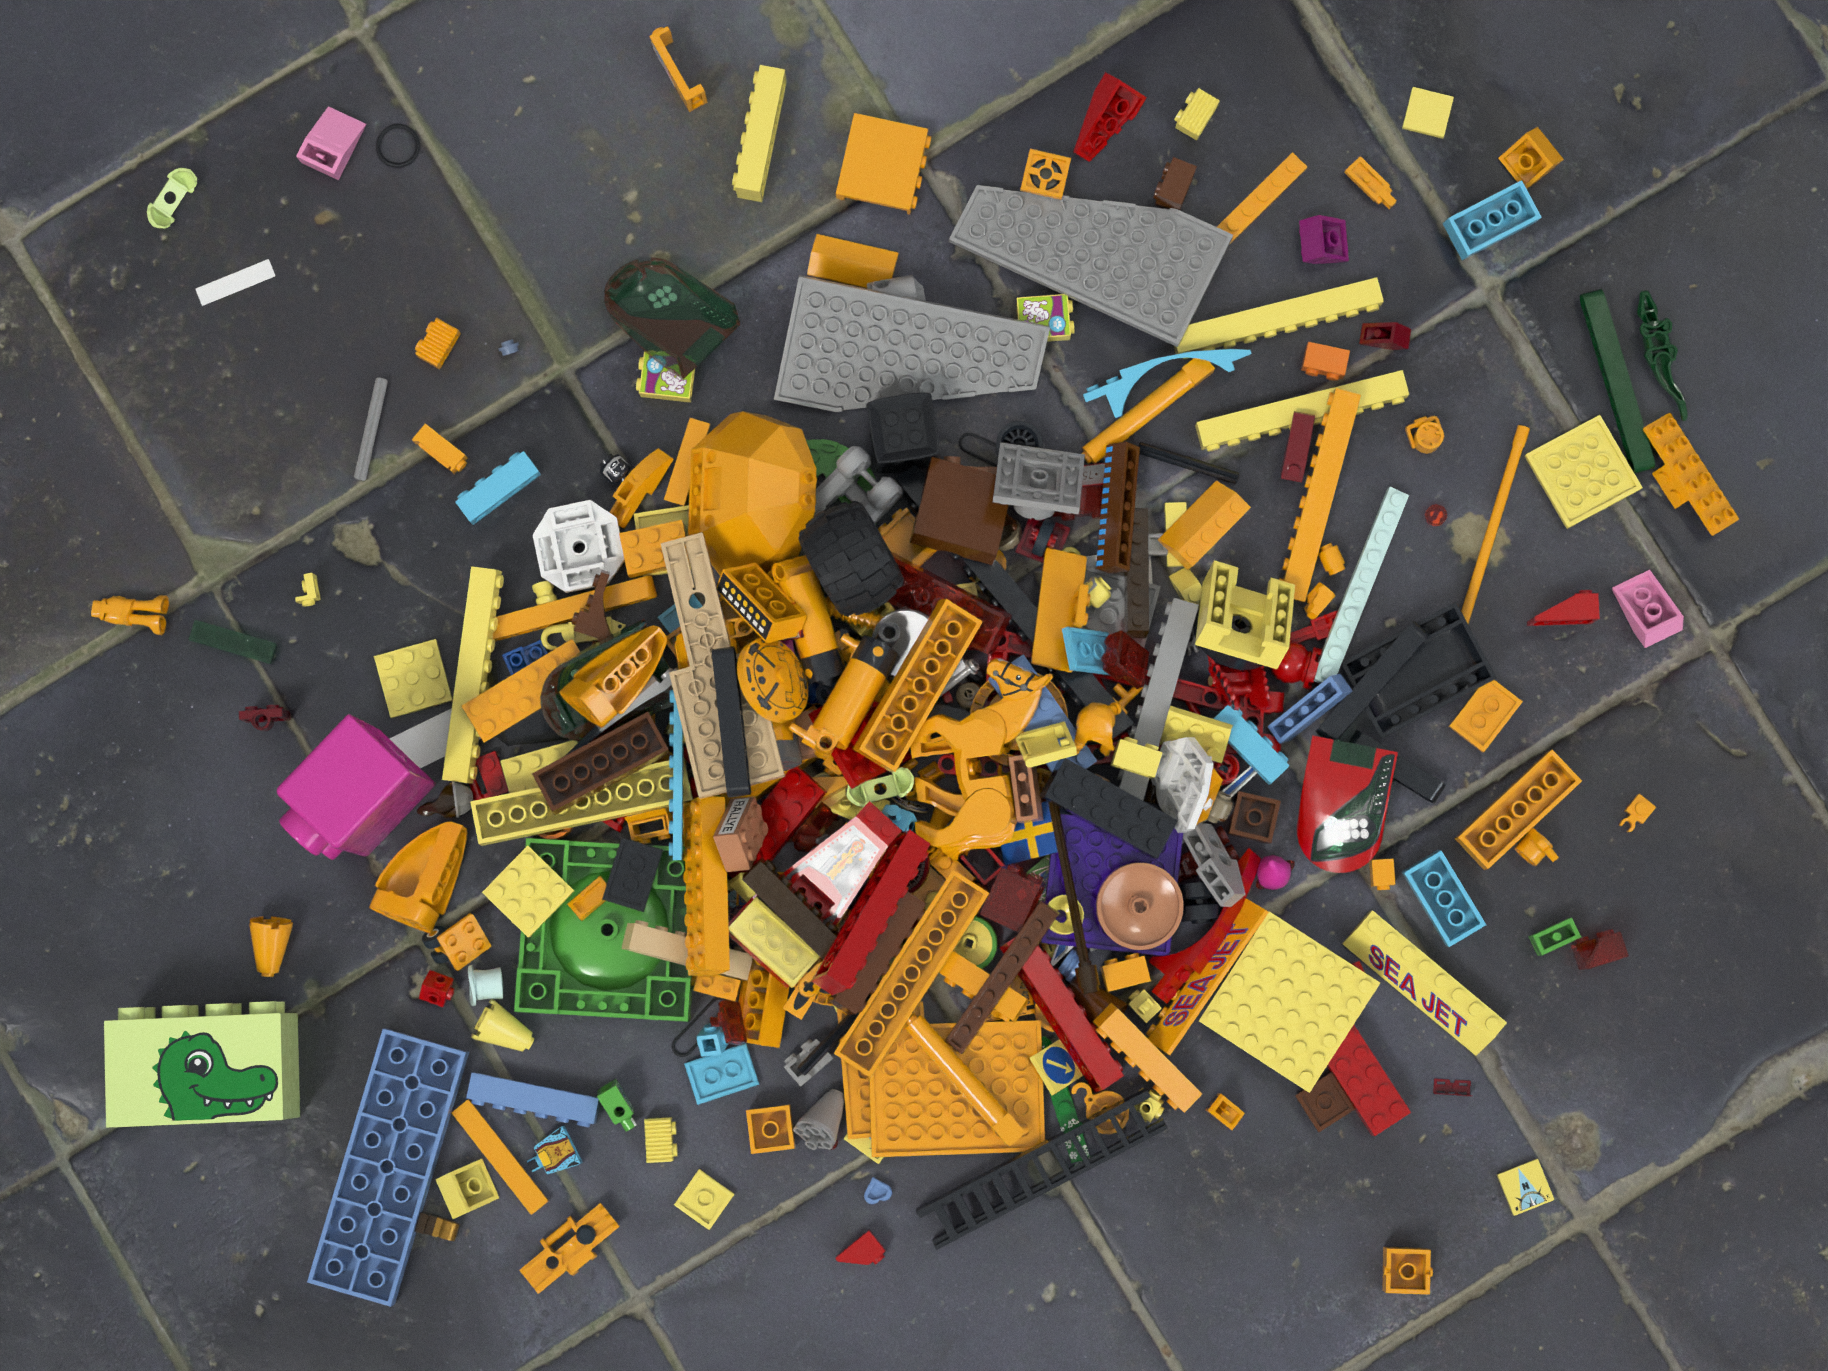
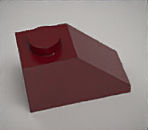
(1385, 335)

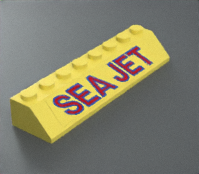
(1424, 983)

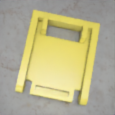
(1042, 746)

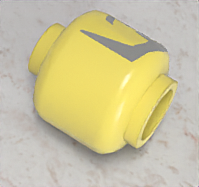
(1099, 591)

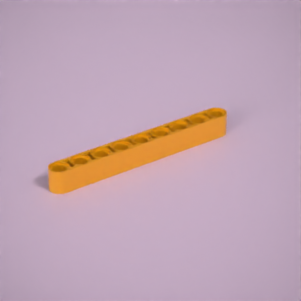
(563, 610)

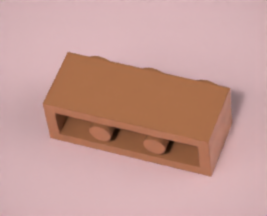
(1025, 791)

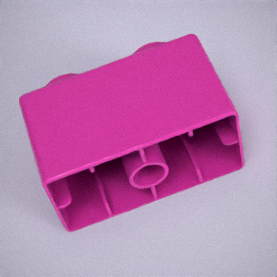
(351, 791)

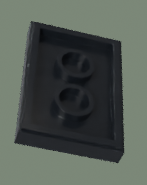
(632, 874)

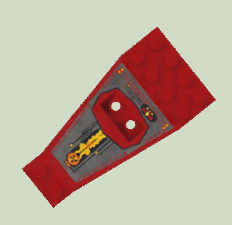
(838, 867)

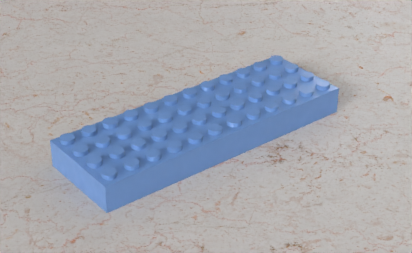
(388, 1167)

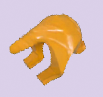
(1096, 725)

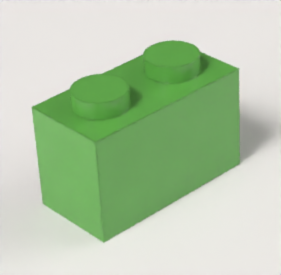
(1554, 936)

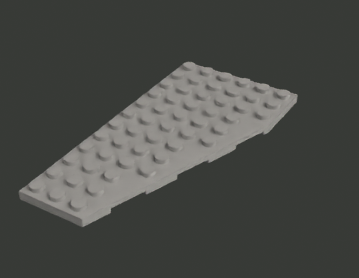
(1107, 254)
(871, 344)

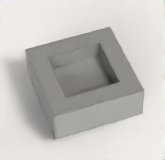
(1155, 548)

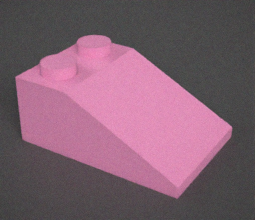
(1648, 608)

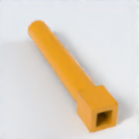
(1187, 378)
(964, 1079)

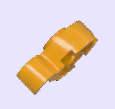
(1097, 1102)

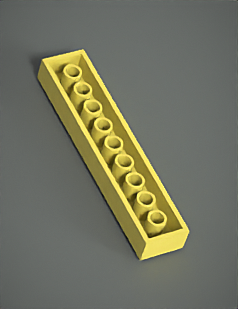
(529, 814)

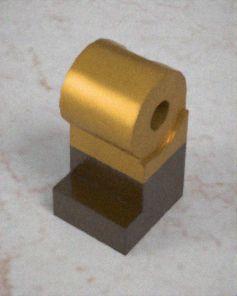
(437, 1226)

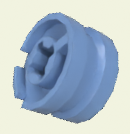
(1069, 964)

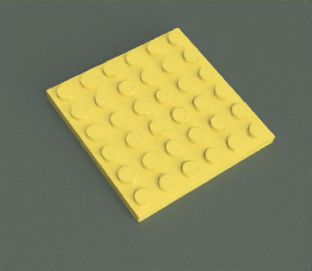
(1289, 1001)

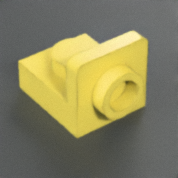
(309, 586)

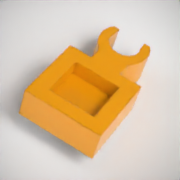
(1638, 811)

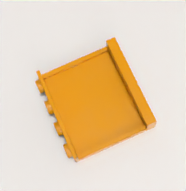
(883, 162)

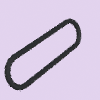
(973, 454)
(689, 1025)

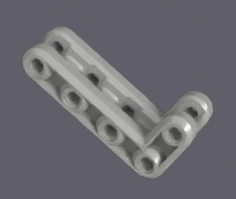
(844, 482)

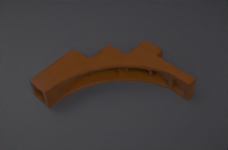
(593, 621)

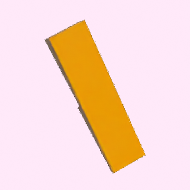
(679, 483)

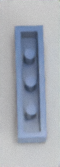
(1310, 708)

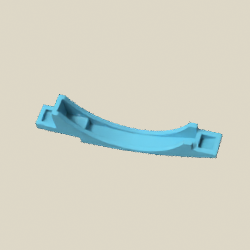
(1118, 390)

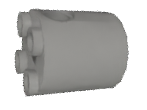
(902, 286)

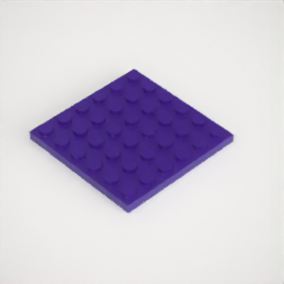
(1092, 859)

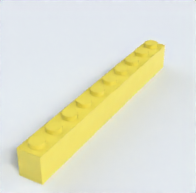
(1282, 316)
(1278, 415)
(472, 671)

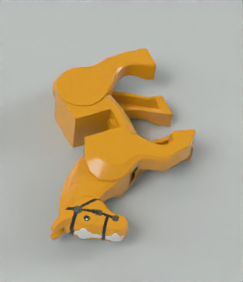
(986, 807)

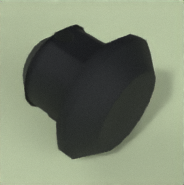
(979, 678)

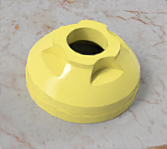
(1060, 903)

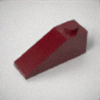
(1297, 447)

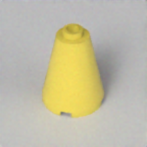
(502, 1029)

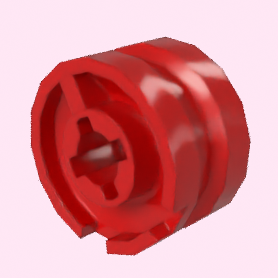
(1233, 768)

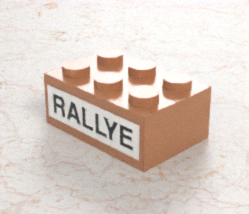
(740, 834)

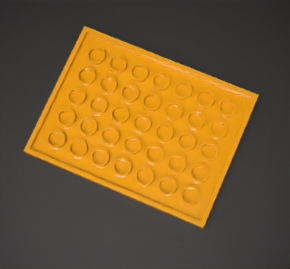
(924, 1113)

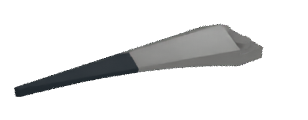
(652, 688)

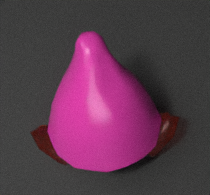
(1273, 872)

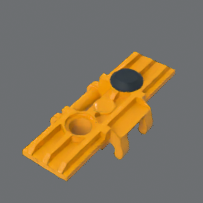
(574, 1253)

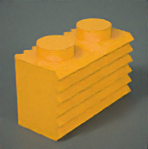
(437, 343)

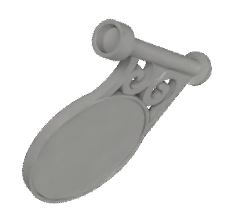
(911, 624)

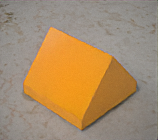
(931, 772)

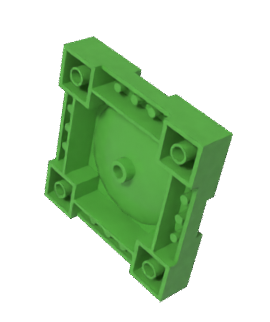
(581, 971)

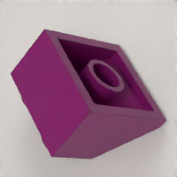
(1323, 240)

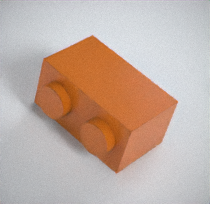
(1325, 361)

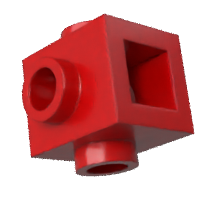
(437, 988)

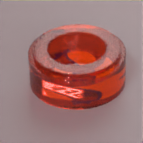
(1436, 515)

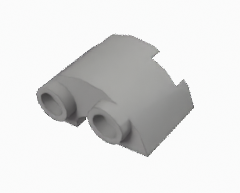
(794, 1061)

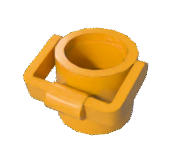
(1428, 435)
(1535, 848)

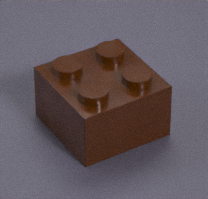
(1176, 183)
(1253, 817)

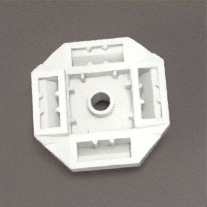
(565, 528)
(1186, 783)

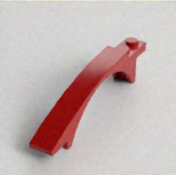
(1180, 965)

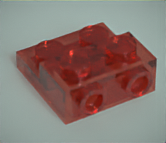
(1125, 659)

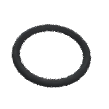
(401, 126)

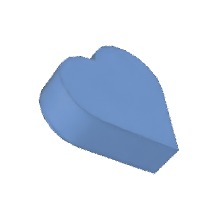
(877, 1191)

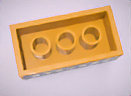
(761, 602)

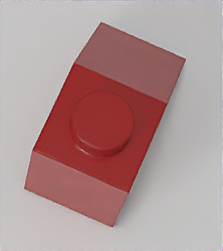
(863, 1250)

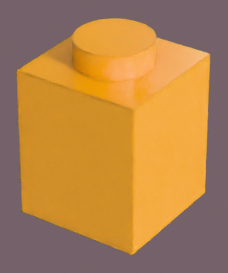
(1382, 873)

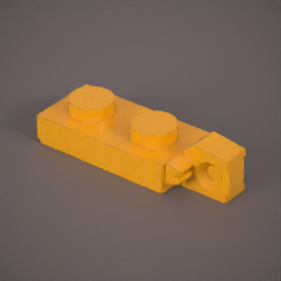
(1370, 182)

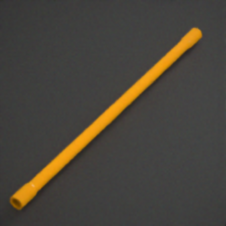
(1517, 446)

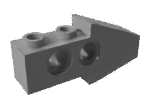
(1215, 866)

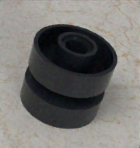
(1200, 907)

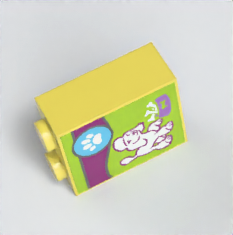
(1048, 311)
(661, 383)

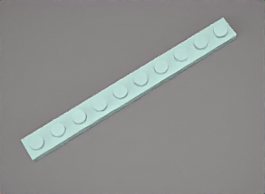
(1360, 584)

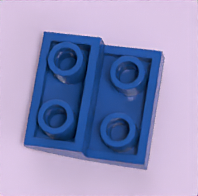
(522, 657)

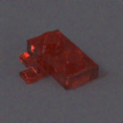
(732, 1022)

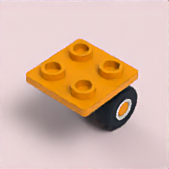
(458, 944)

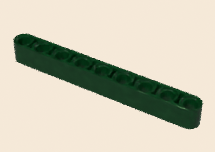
(1617, 381)

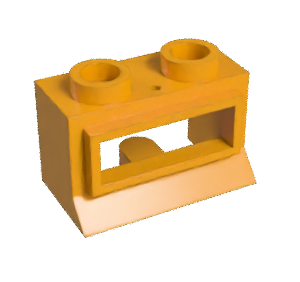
(634, 820)

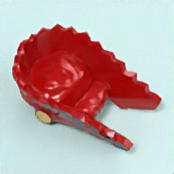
(1237, 682)

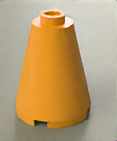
(269, 942)

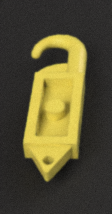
(568, 632)

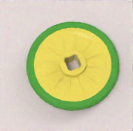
(984, 943)

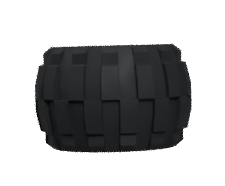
(850, 558)

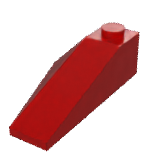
(1109, 110)

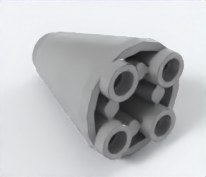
(822, 1121)

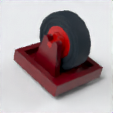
(1039, 536)

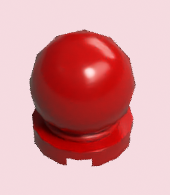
(1298, 665)

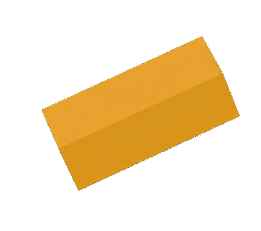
(850, 262)

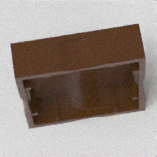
(959, 512)

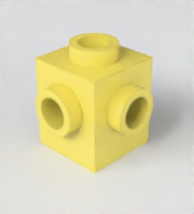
(1155, 1109)

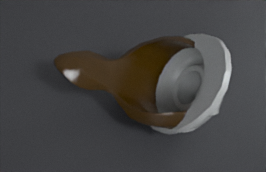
(451, 803)

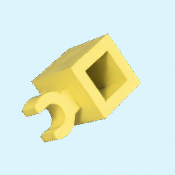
(1143, 1005)

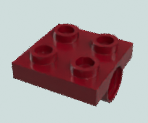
(258, 715)

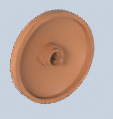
(1139, 906)

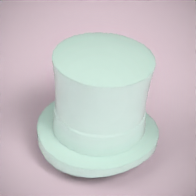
(485, 984)

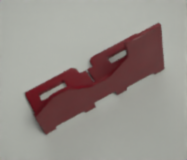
(1452, 1087)

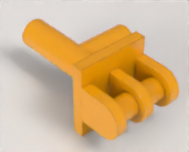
(1125, 696)

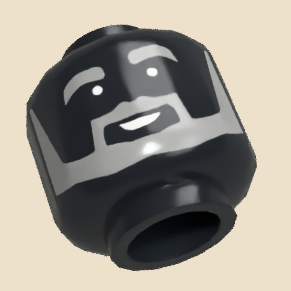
(614, 469)

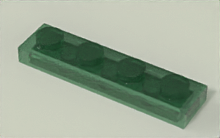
(233, 642)

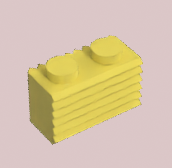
(1196, 114)
(659, 1139)

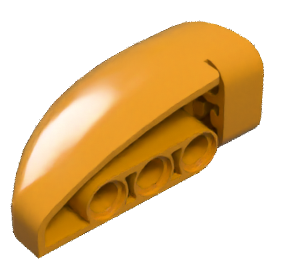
(615, 676)
(422, 877)

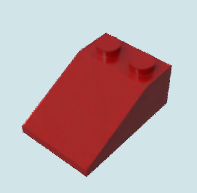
(1578, 609)

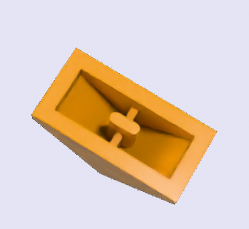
(1225, 1111)

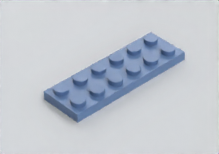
(1050, 713)

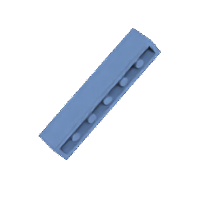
(533, 1098)

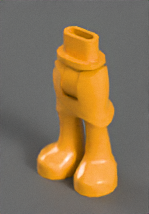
(120, 611)

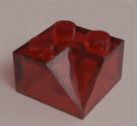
(1597, 951)

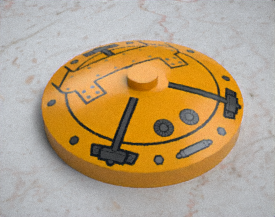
(772, 680)

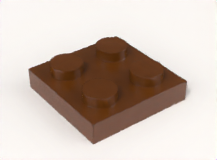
(1325, 1102)

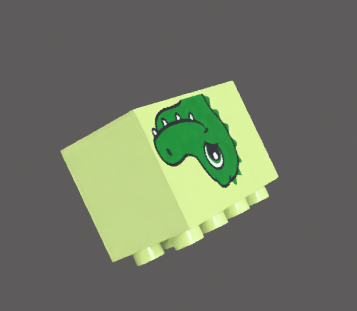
(201, 1066)

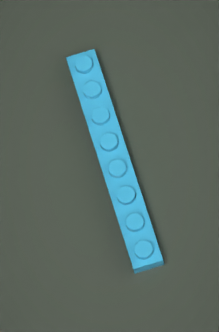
(676, 783)

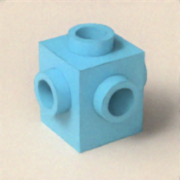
(711, 1040)

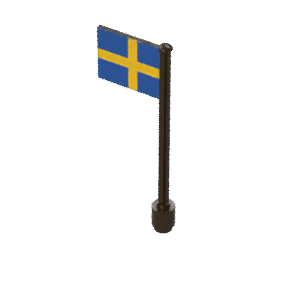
(1046, 838)

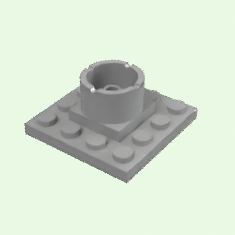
(1038, 480)

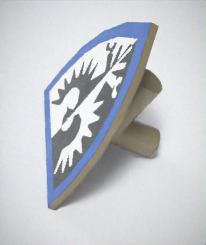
(909, 805)

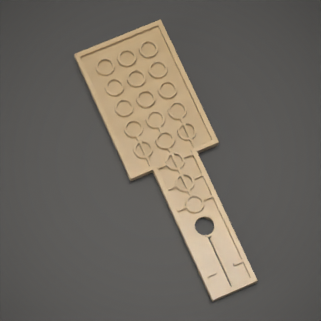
(695, 685)

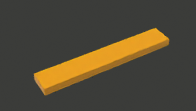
(500, 1156)

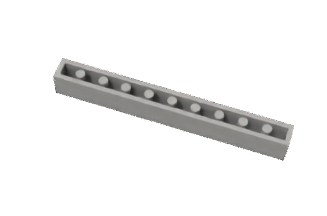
(1161, 685)

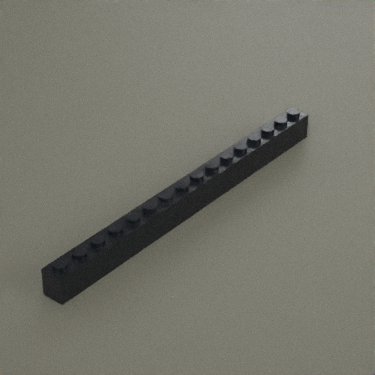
(1010, 598)

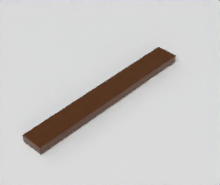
(1002, 977)

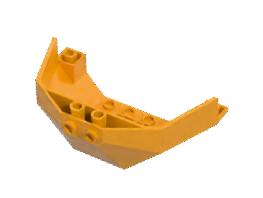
(751, 491)

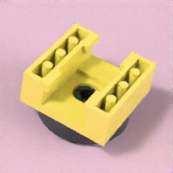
(1242, 625)

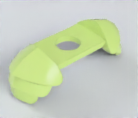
(179, 182)
(897, 784)

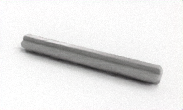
(370, 429)

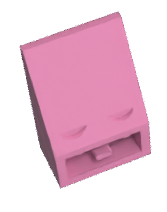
(331, 143)

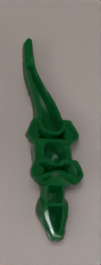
(1657, 346)

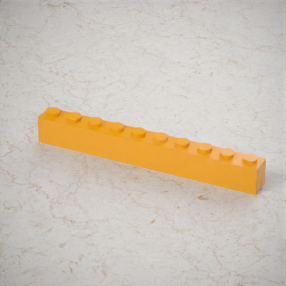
(1320, 490)

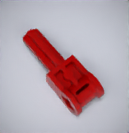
(1319, 628)

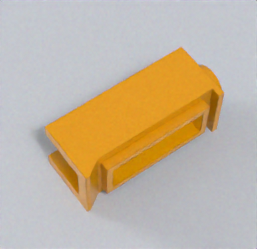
(440, 449)

